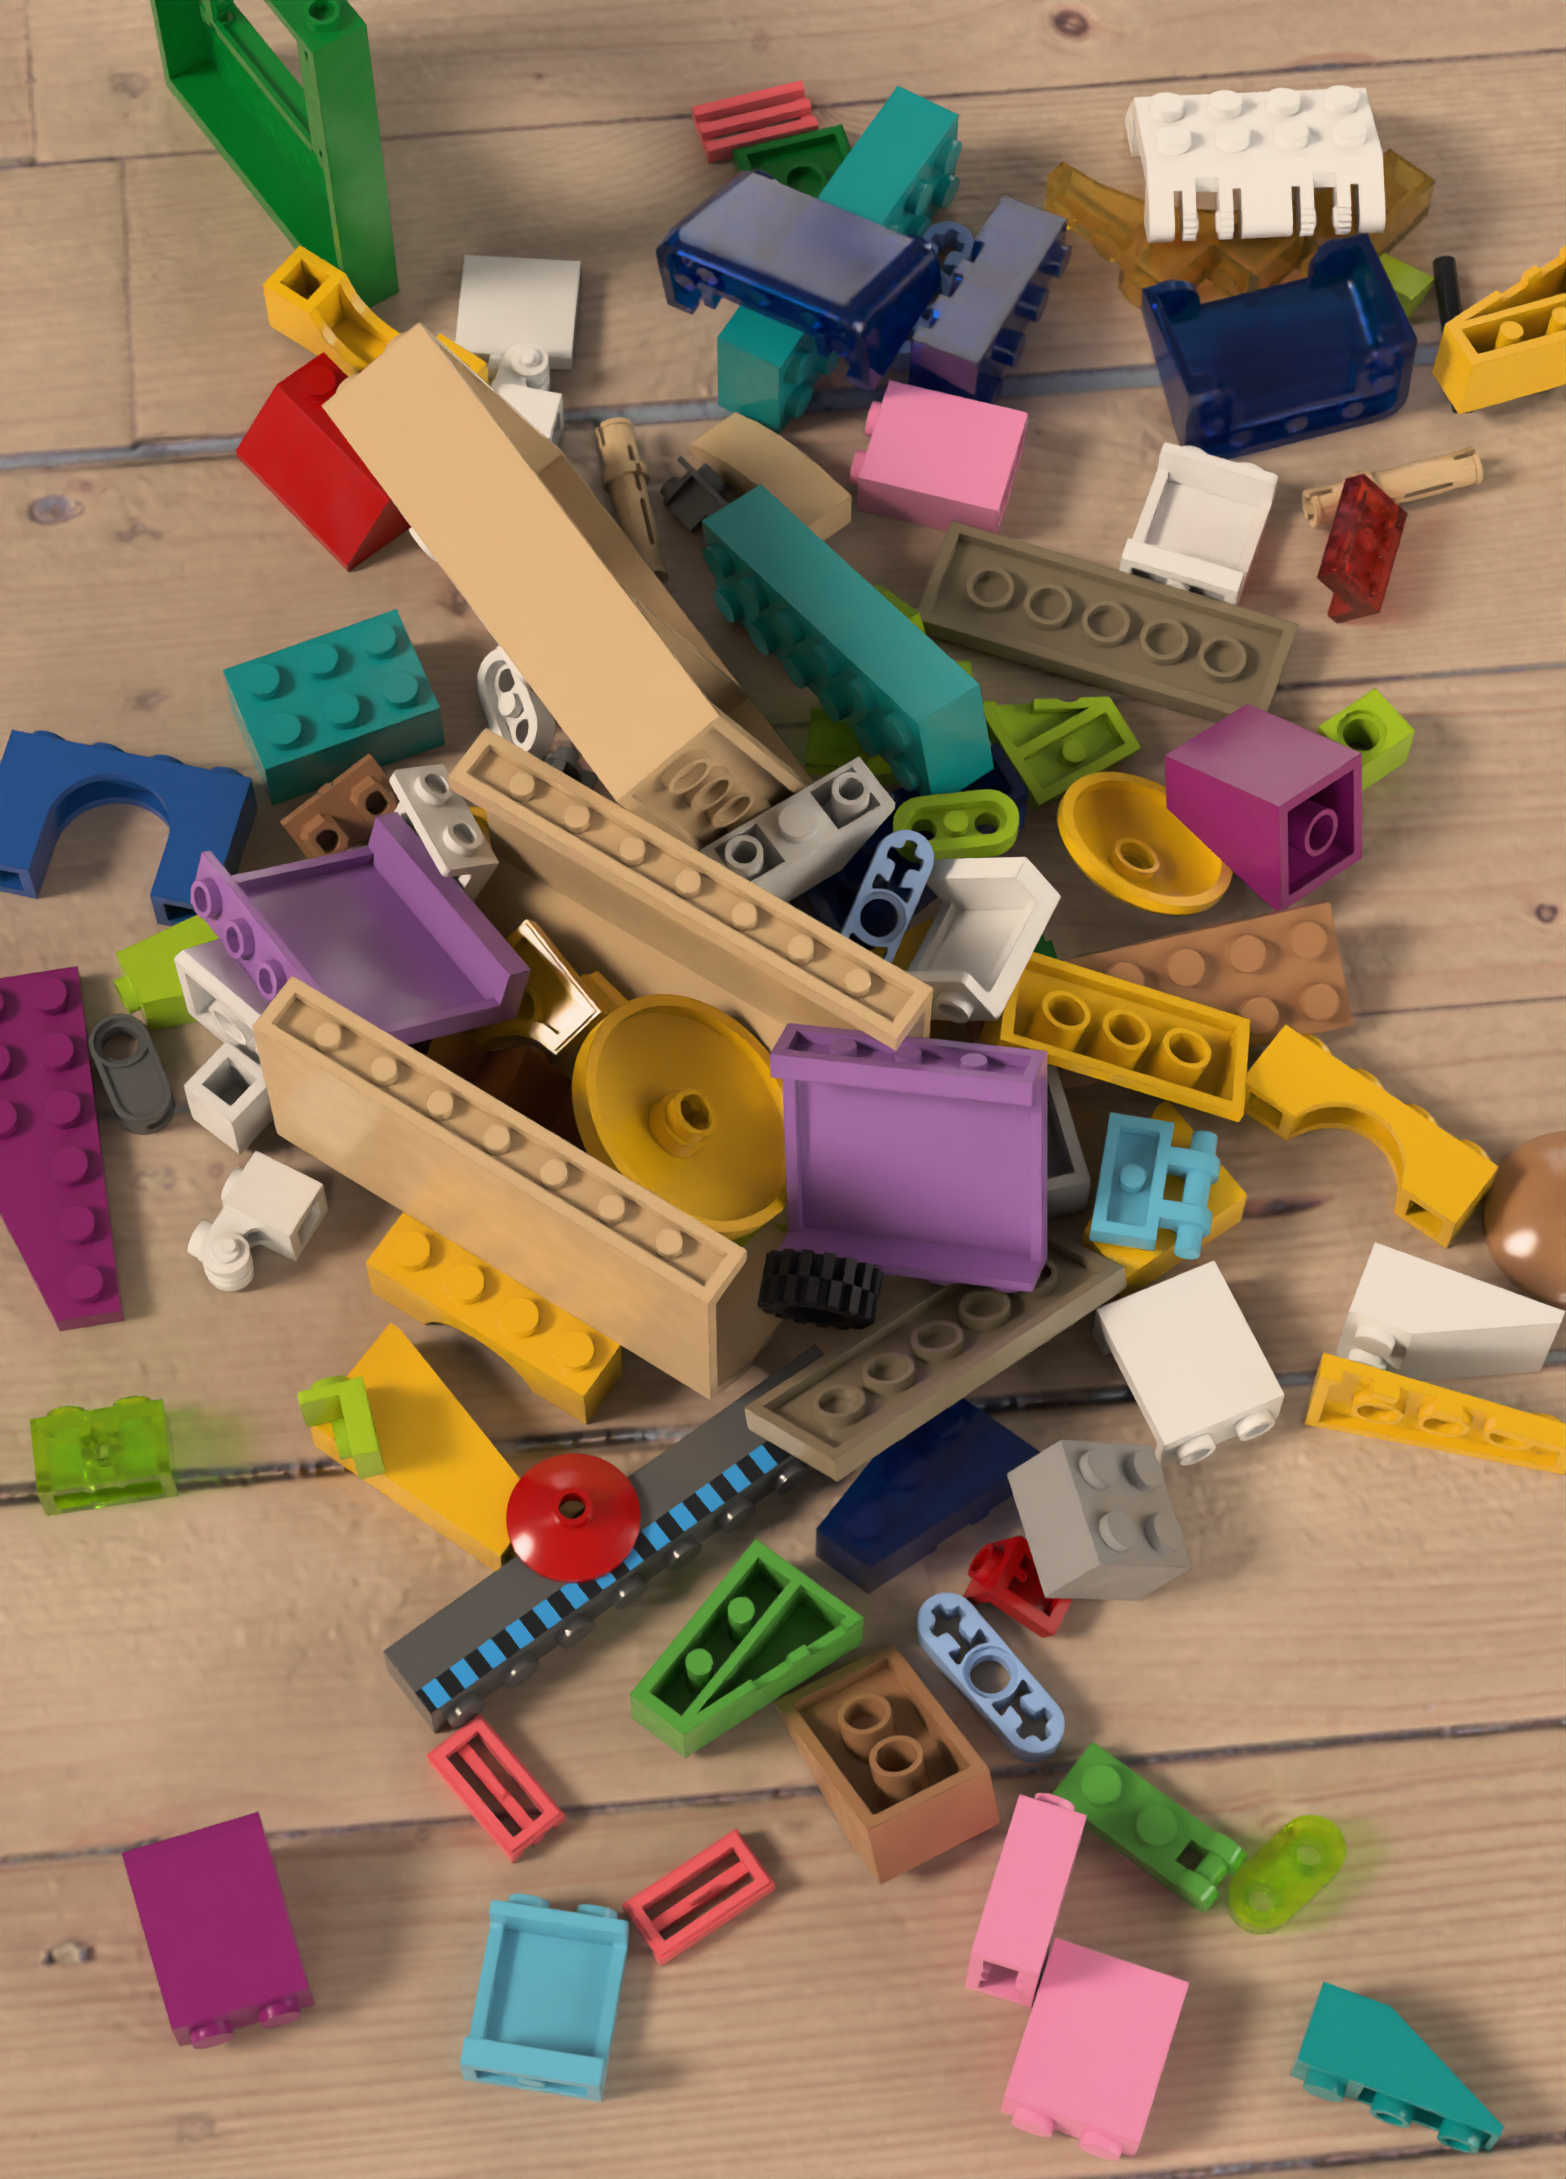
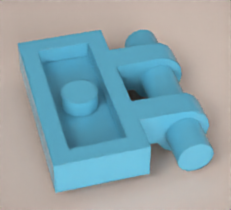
(1133, 1182)

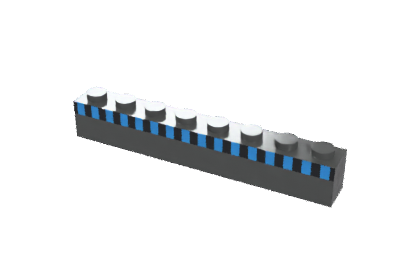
(518, 1616)

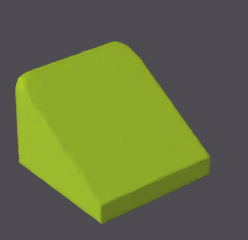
(1408, 282)

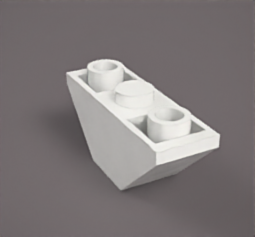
(807, 833)

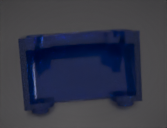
(804, 267)
(1283, 356)

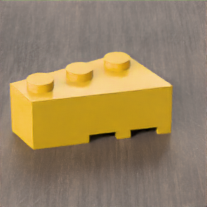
(1507, 342)

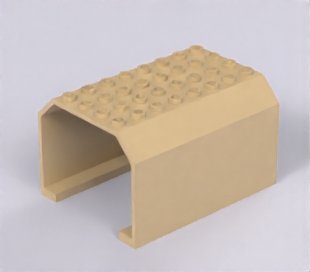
(510, 1191)

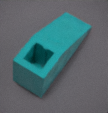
(1377, 2059)

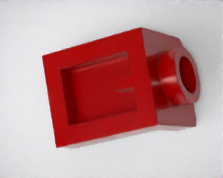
(1009, 1580)

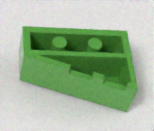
(742, 1651)

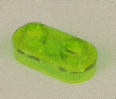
(1283, 1876)

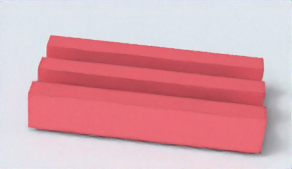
(751, 114)
(531, 1831)
(713, 1919)

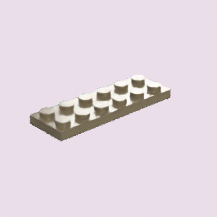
(1103, 625)
(925, 1360)

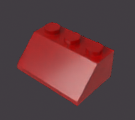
(316, 470)

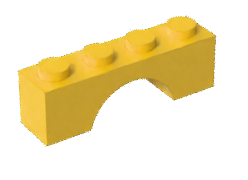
(326, 315)
(1305, 1088)
(542, 1342)

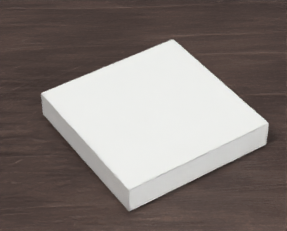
(519, 302)

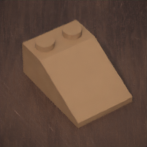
(890, 1763)

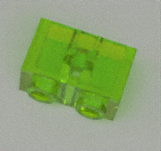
(137, 1463)

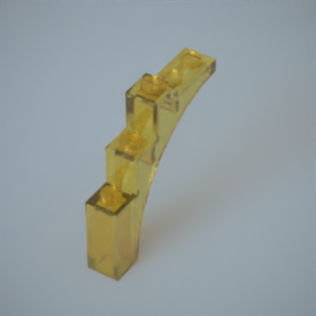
(1235, 266)

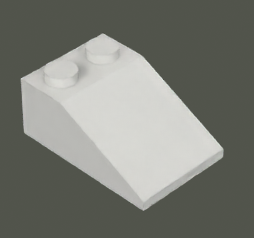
(1442, 1322)

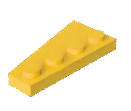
(1424, 1415)

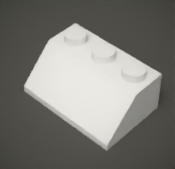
(221, 995)

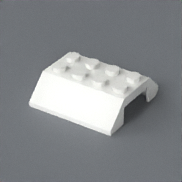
(1262, 149)

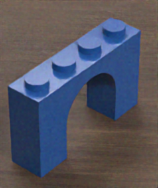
(56, 780)

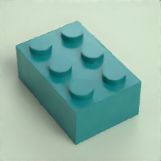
(332, 703)

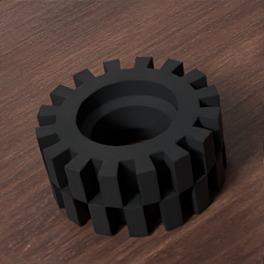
(820, 1289)

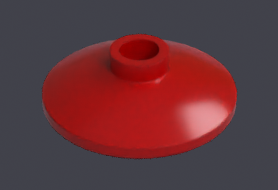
(581, 1546)

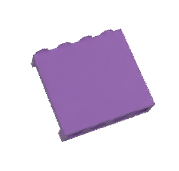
(369, 933)
(916, 1155)

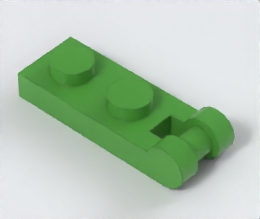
(1149, 1827)

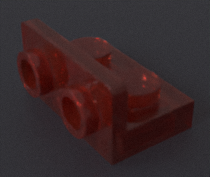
(1361, 549)

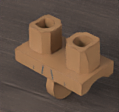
(342, 810)

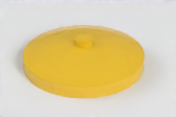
(685, 1110)

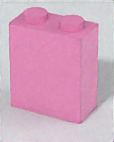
(938, 458)
(1025, 1898)
(1093, 2050)

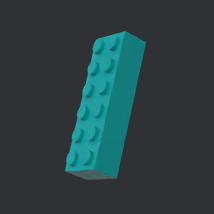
(890, 177)
(847, 645)

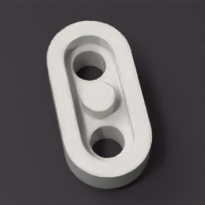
(513, 708)

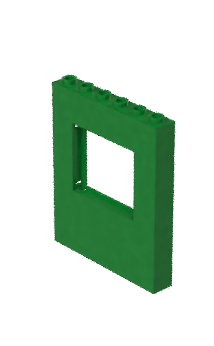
(299, 151)

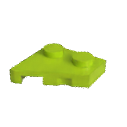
(1059, 741)

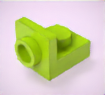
(348, 1409)

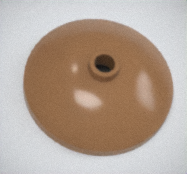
(1528, 1218)

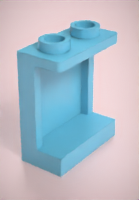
(547, 1998)

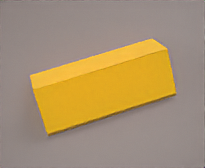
(1127, 1035)

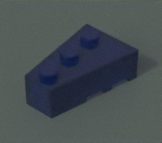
(920, 1495)

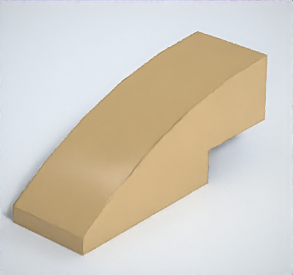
(753, 455)

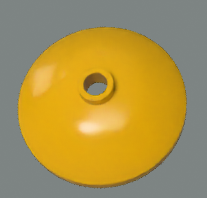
(1136, 847)

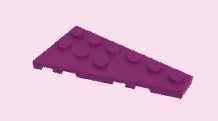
(53, 1149)

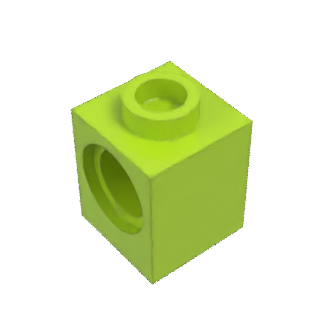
(1379, 728)

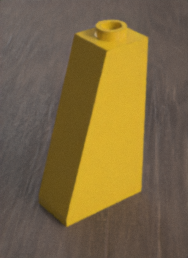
(431, 1451)

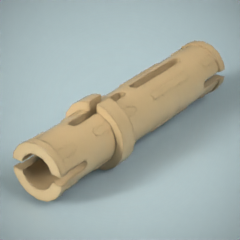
(1401, 483)
(627, 484)

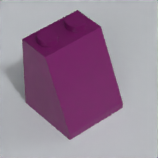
(1270, 802)
(219, 1931)

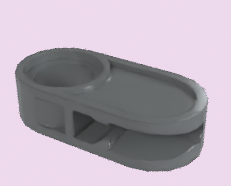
(135, 1084)

